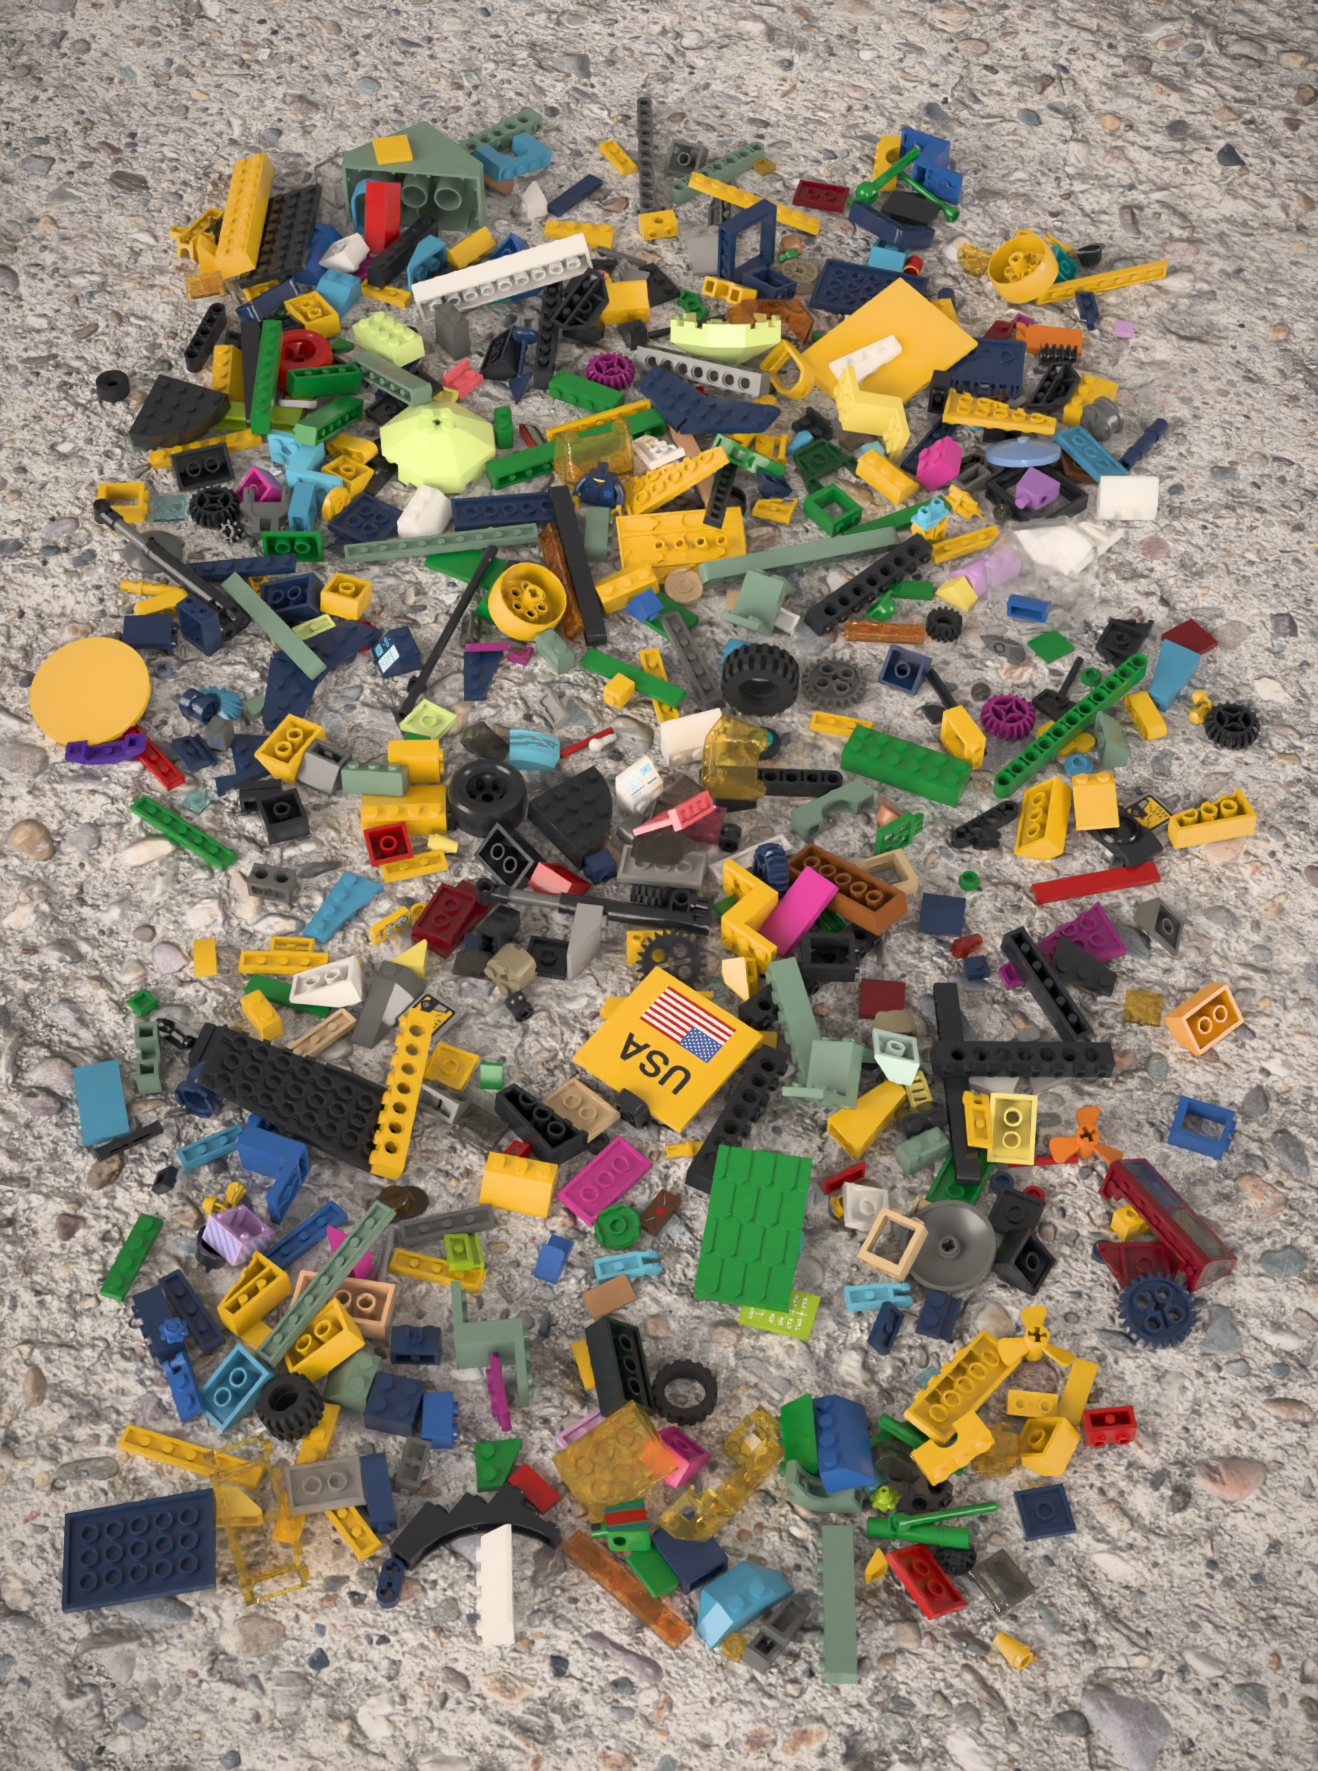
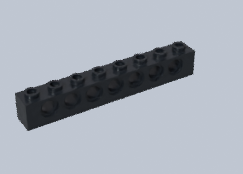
(547, 336)
(894, 566)
(752, 1010)
(1022, 1059)
(738, 1114)

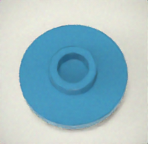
(1078, 764)

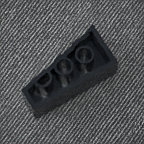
(551, 1137)

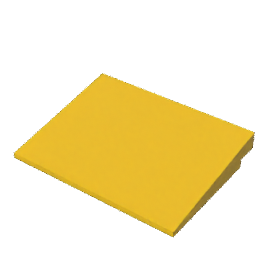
(924, 333)

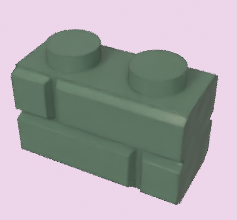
(555, 651)
(922, 1150)

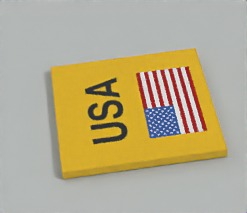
(668, 1048)

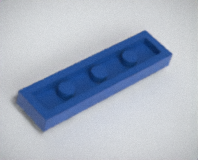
(306, 1235)

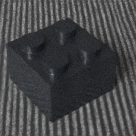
(282, 816)

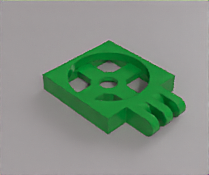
(913, 824)

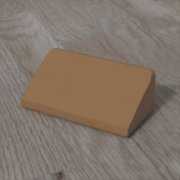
(504, 186)
(609, 1297)

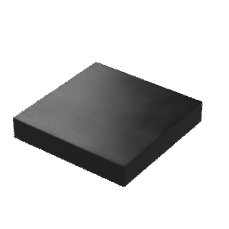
(549, 956)
(1015, 1211)

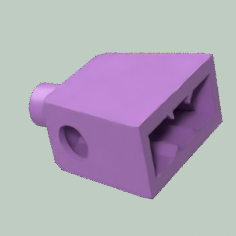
(1036, 490)

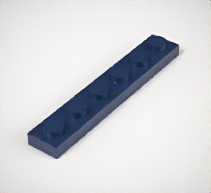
(246, 567)

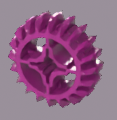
(611, 370)
(1007, 717)

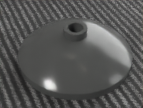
(135, 559)

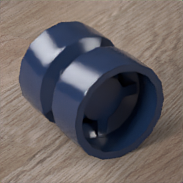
(198, 705)

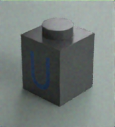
(220, 733)

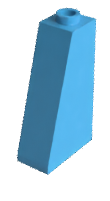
(1172, 673)

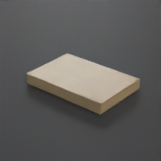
(582, 1107)

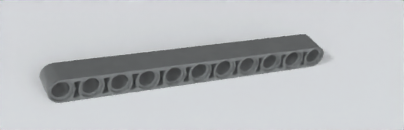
(646, 155)

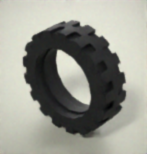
(691, 1370)

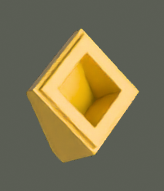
(876, 1568)

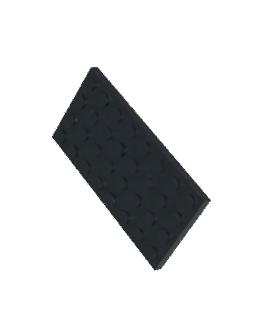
(285, 236)

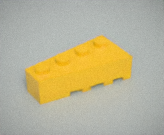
(1212, 822)

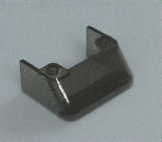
(664, 844)

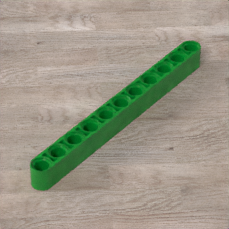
(1069, 726)

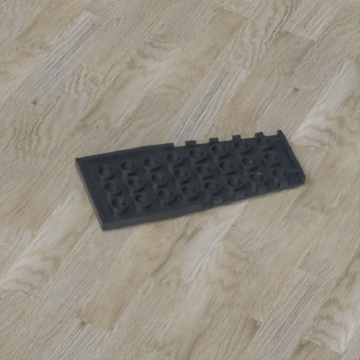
(300, 1096)

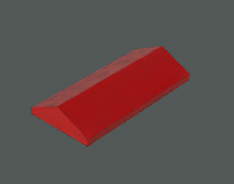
(381, 215)

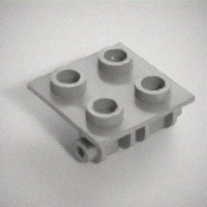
(624, 273)

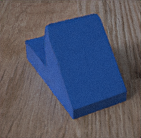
(553, 1258)

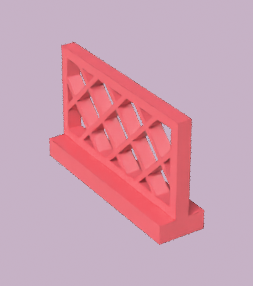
(680, 815)

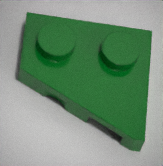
(495, 1462)

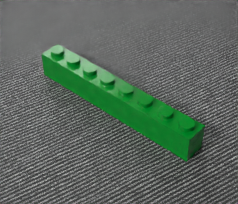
(266, 377)

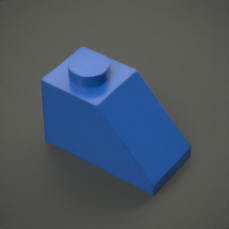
(645, 606)

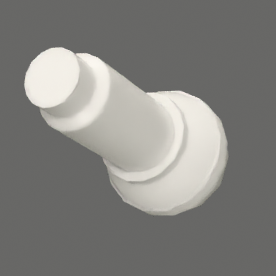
(597, 744)

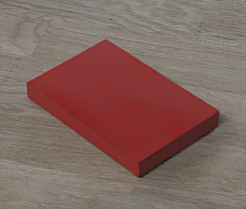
(926, 1581)

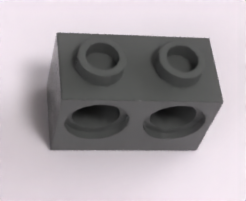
(272, 882)
(443, 1101)

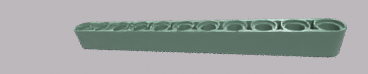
(799, 556)

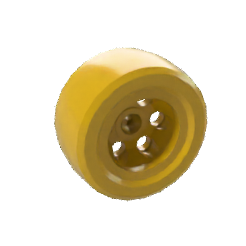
(1016, 260)
(535, 588)

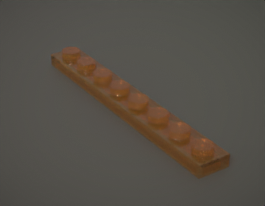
(556, 563)

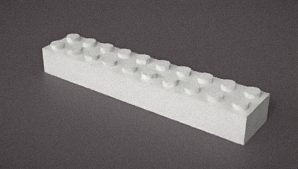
(504, 276)

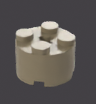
(511, 969)
(897, 1022)

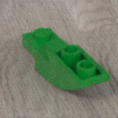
(748, 458)

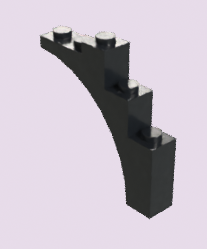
(470, 1516)

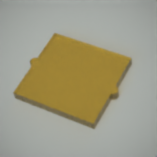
(1142, 1008)

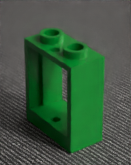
(817, 501)

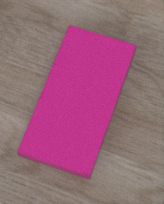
(797, 910)
(604, 1180)

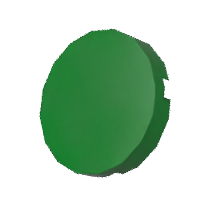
(617, 1227)

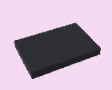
(910, 209)

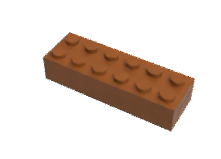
(860, 895)

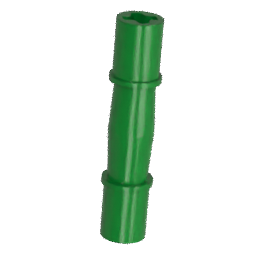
(924, 1533)

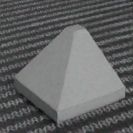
(530, 321)

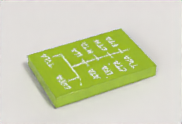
(795, 1323)

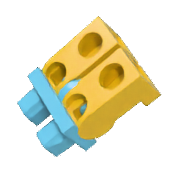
(931, 521)

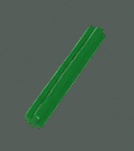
(906, 1434)

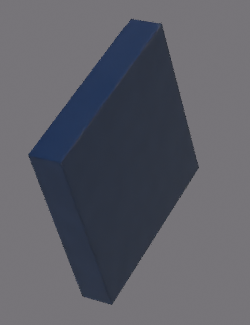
(1044, 1512)

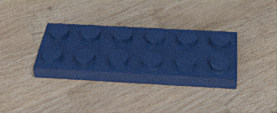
(501, 511)

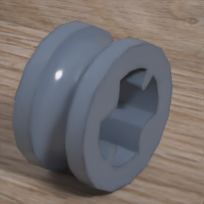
(163, 674)

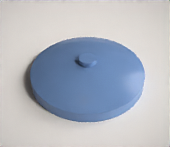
(1023, 452)

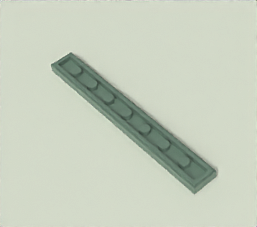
(325, 1283)

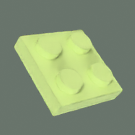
(429, 720)

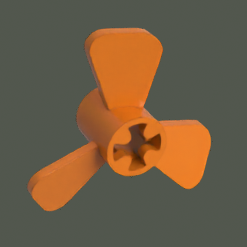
(1086, 1140)

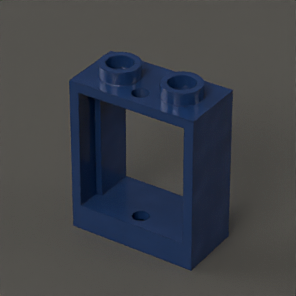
(769, 283)
(191, 613)

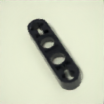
(982, 821)

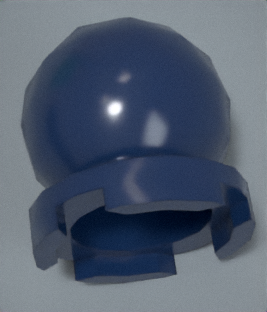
(196, 1096)

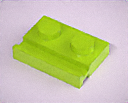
(463, 1252)

